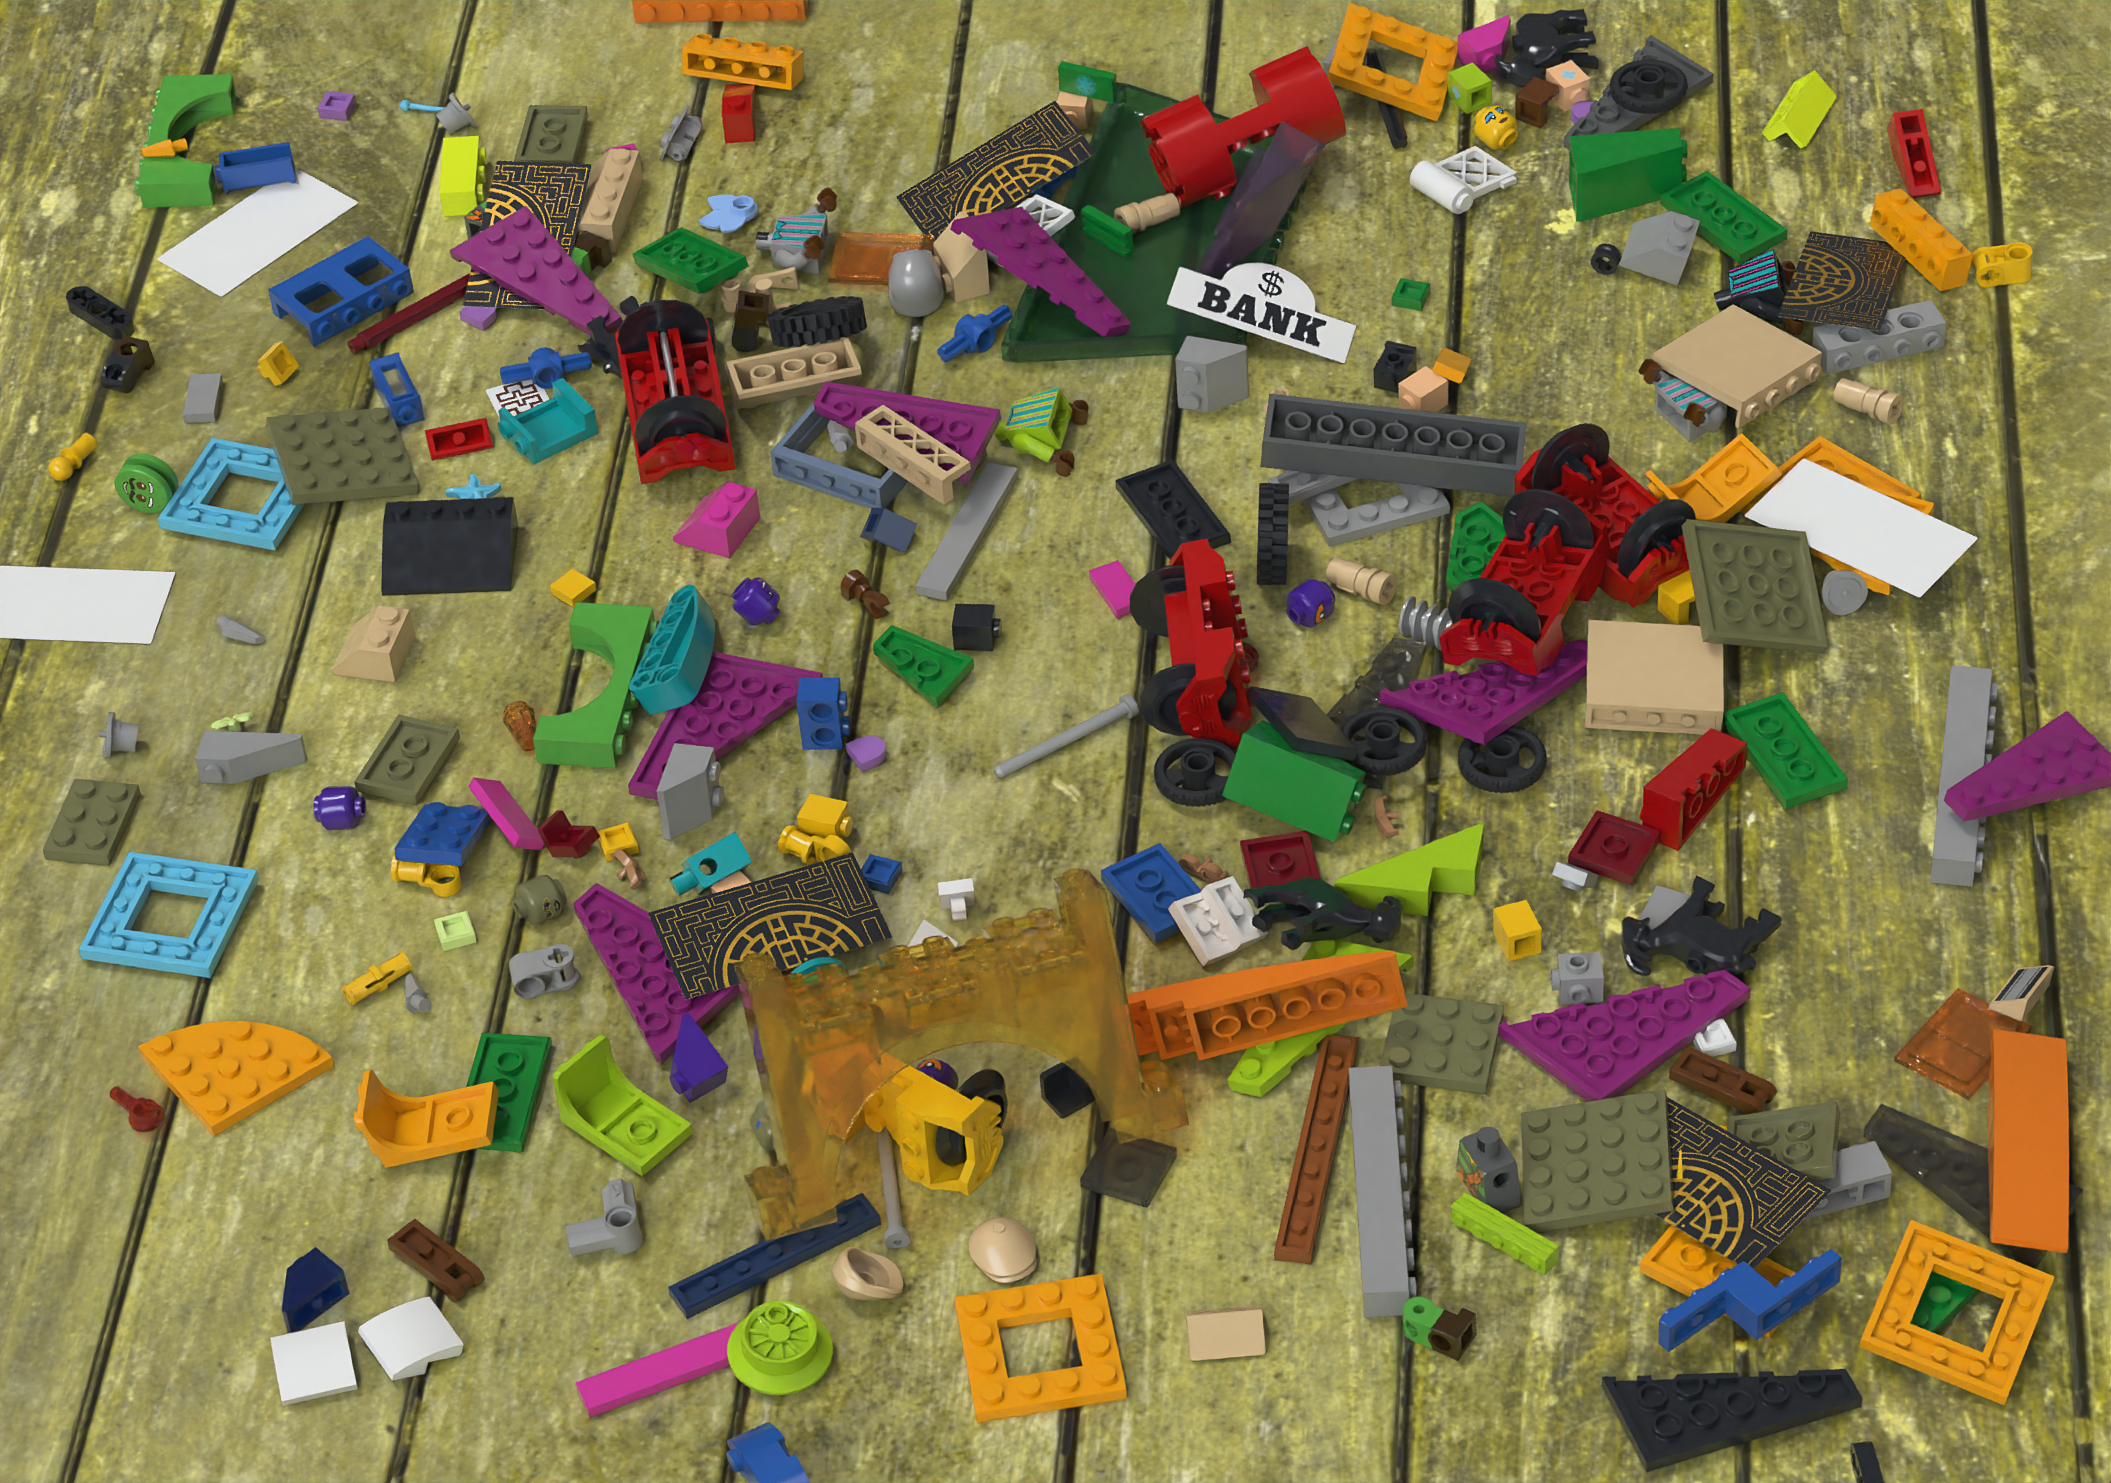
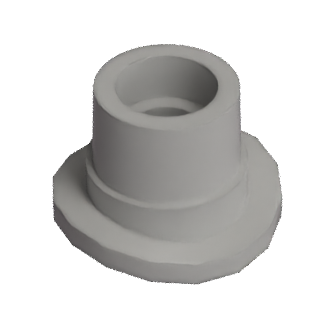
(455, 116)
(1843, 592)
(118, 736)

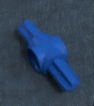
(975, 333)
(545, 367)

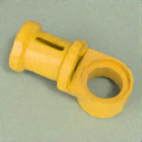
(811, 848)
(427, 876)

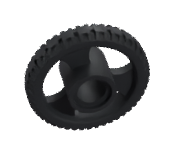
(1648, 81)
(1382, 745)
(1502, 761)
(1197, 772)

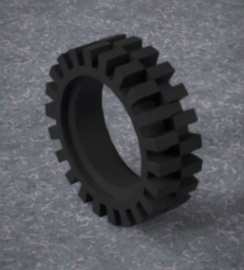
(817, 321)
(1272, 533)

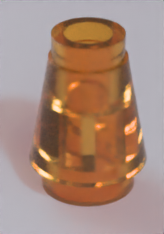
(521, 723)

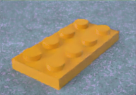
(1690, 1265)

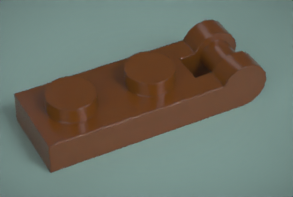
(1722, 1081)
(435, 1259)

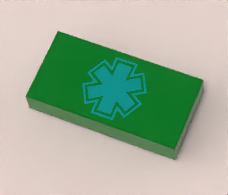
(1087, 82)

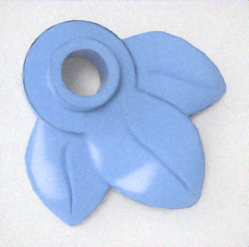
(729, 212)

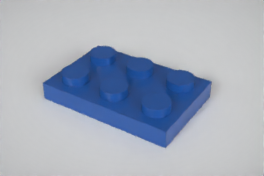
(442, 834)
(1148, 887)

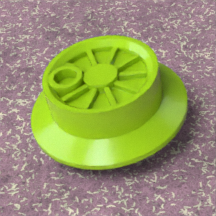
(780, 1349)

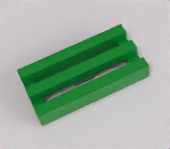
(1107, 231)

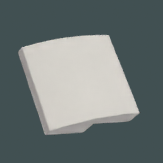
(1216, 921)
(410, 1338)
(313, 1363)

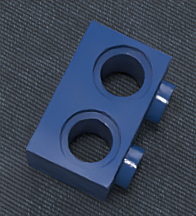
(822, 713)

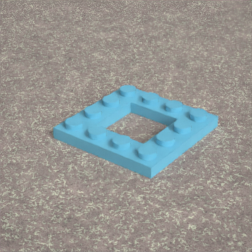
(189, 506)
(111, 933)

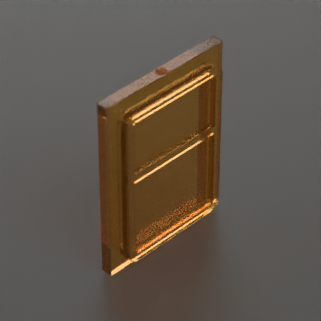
(868, 256)
(1956, 1043)

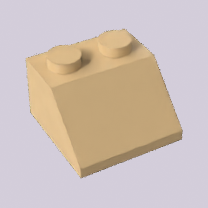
(961, 264)
(377, 645)

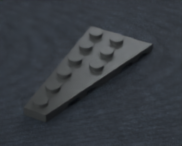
(1609, 117)

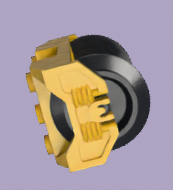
(941, 1126)

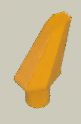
(165, 149)

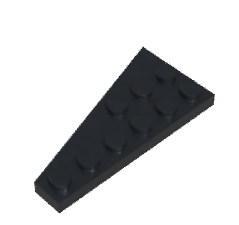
(1715, 1411)

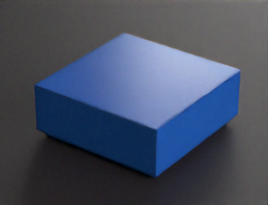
(881, 873)

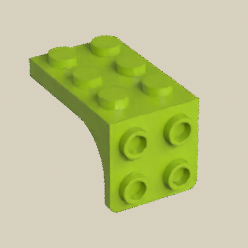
(613, 1112)

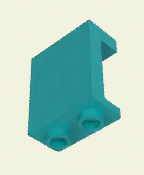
(550, 425)

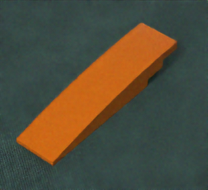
(1264, 1004)
(2028, 1141)

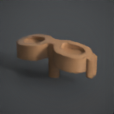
(1384, 826)
(631, 868)
(1207, 870)

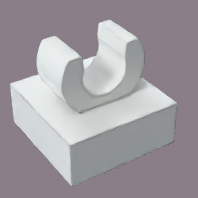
(956, 896)

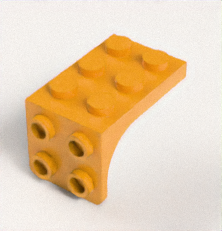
(1722, 483)
(424, 1127)

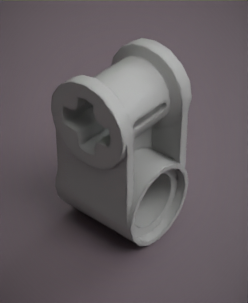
(540, 973)

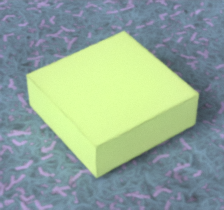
(455, 930)

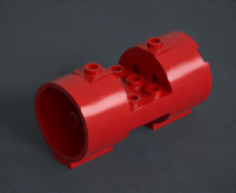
(1195, 152)

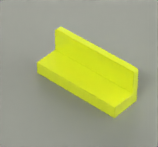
(1801, 110)

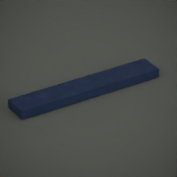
(771, 1258)

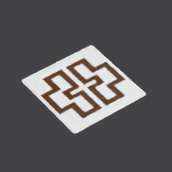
(517, 396)

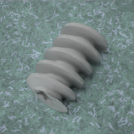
(1423, 624)

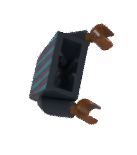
(1760, 289)

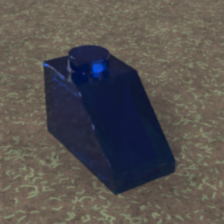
(311, 1289)

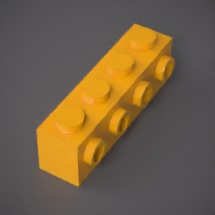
(742, 61)
(1921, 239)

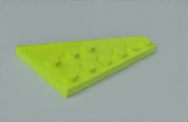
(1271, 1062)

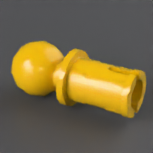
(71, 458)

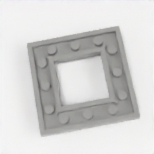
(1344, 525)

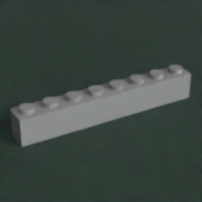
(1963, 753)
(1378, 1191)

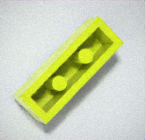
(462, 175)

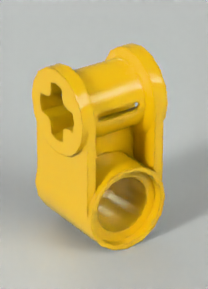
(2005, 265)

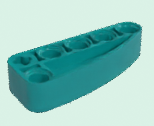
(676, 654)

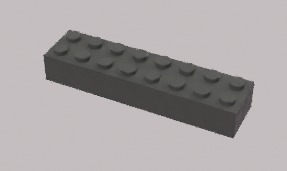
(1392, 444)

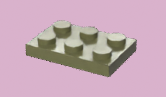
(552, 134)
(407, 759)
(91, 822)

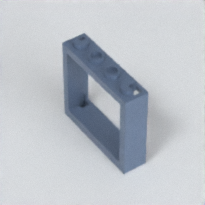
(806, 470)

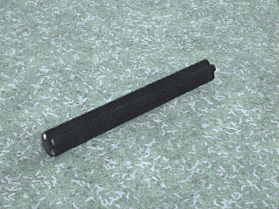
(1389, 112)

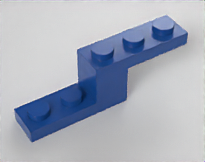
(1749, 1300)

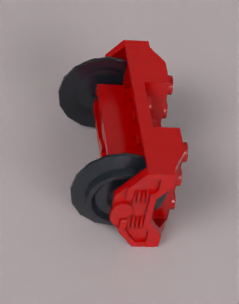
(672, 390)
(1196, 609)

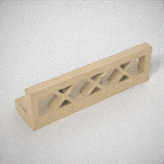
(903, 457)

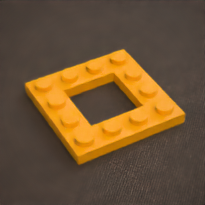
(1436, 50)
(1981, 1373)
(1001, 1397)

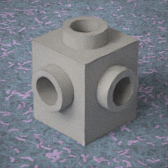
(1578, 978)

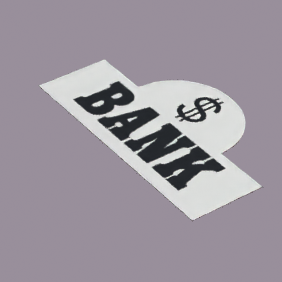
(1266, 304)

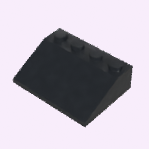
(448, 546)

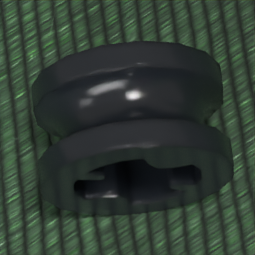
(1602, 266)

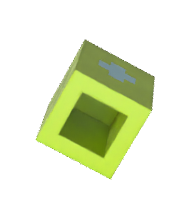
(1469, 88)

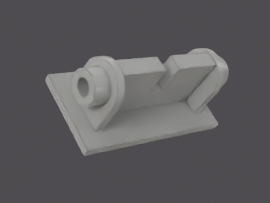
(683, 136)

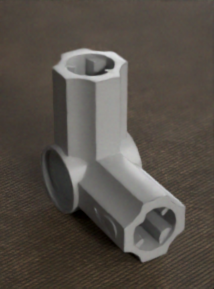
(616, 1230)

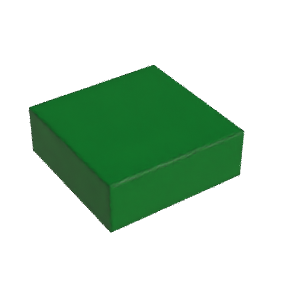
(1410, 294)

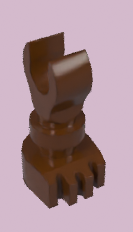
(857, 586)

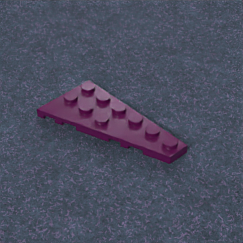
(1039, 261)
(536, 267)
(956, 425)
(2043, 767)

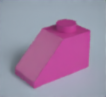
(1484, 43)

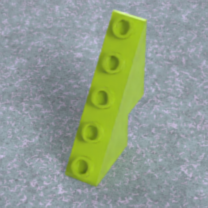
(1411, 877)

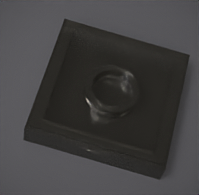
(1128, 1169)

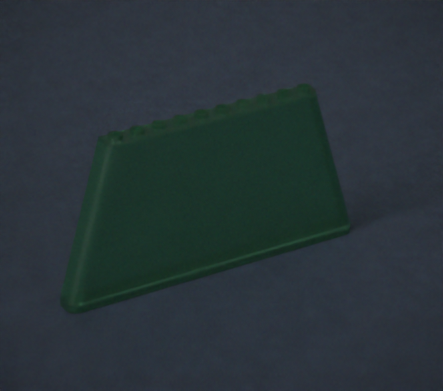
(1143, 281)

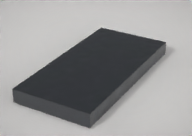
(1171, 508)
(1302, 723)

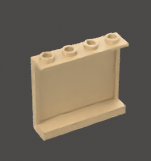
(1741, 362)
(1652, 678)

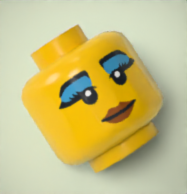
(1496, 127)

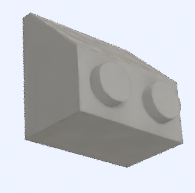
(1660, 246)
(1211, 374)
(689, 789)

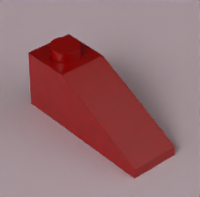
(738, 113)
(1913, 153)

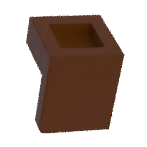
(1533, 100)

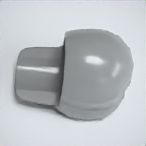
(915, 283)

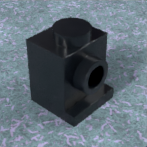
(1394, 366)

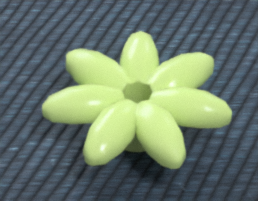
(232, 723)

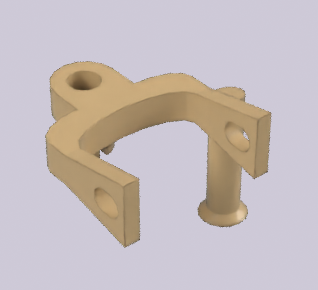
(759, 284)

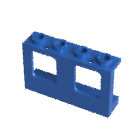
(338, 275)

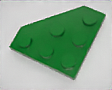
(1473, 544)

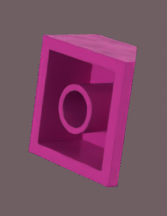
(721, 520)

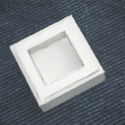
(1716, 1039)

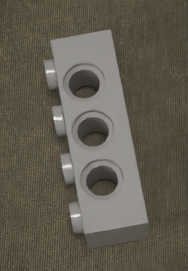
(1903, 333)

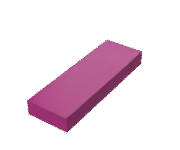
(506, 813)

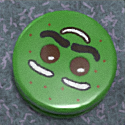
(146, 483)

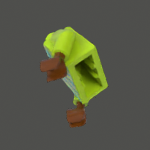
(1040, 424)

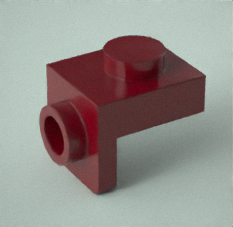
(566, 839)

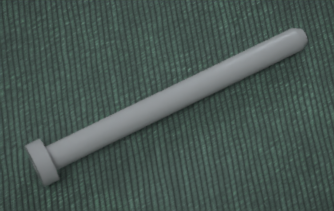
(1126, 706)
(896, 1235)

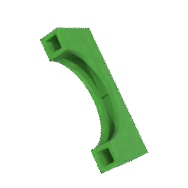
(181, 106)
(598, 730)

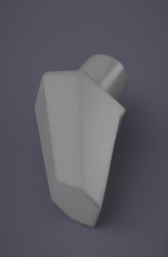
(839, 437)
(238, 631)
(415, 995)

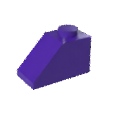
(695, 1063)

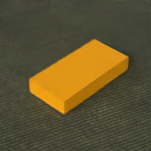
(1451, 365)

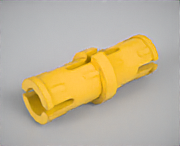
(377, 978)

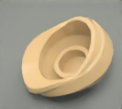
(1003, 1249)
(866, 1275)

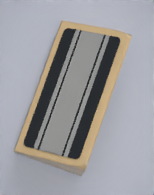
(2022, 991)

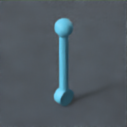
(405, 105)

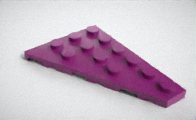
(1489, 699)
(731, 706)
(642, 971)
(1618, 1042)

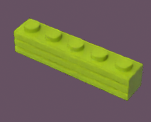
(1504, 1233)

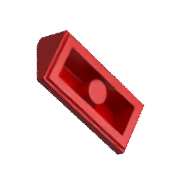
(458, 439)

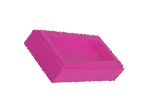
(1114, 587)

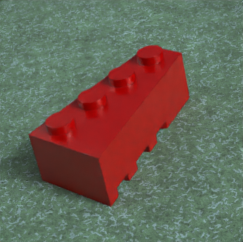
(1692, 786)

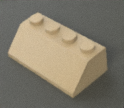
(611, 195)
(792, 372)

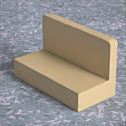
(1225, 1333)

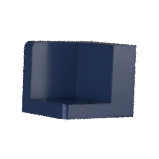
(889, 529)

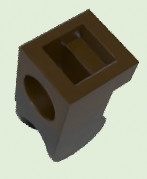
(749, 310)
(125, 366)

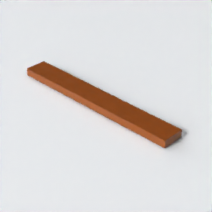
(1316, 1150)

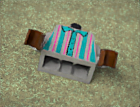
(802, 238)
(1682, 404)

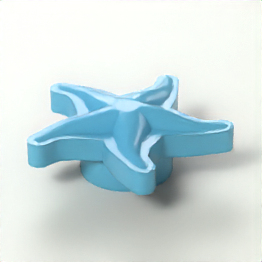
(474, 490)

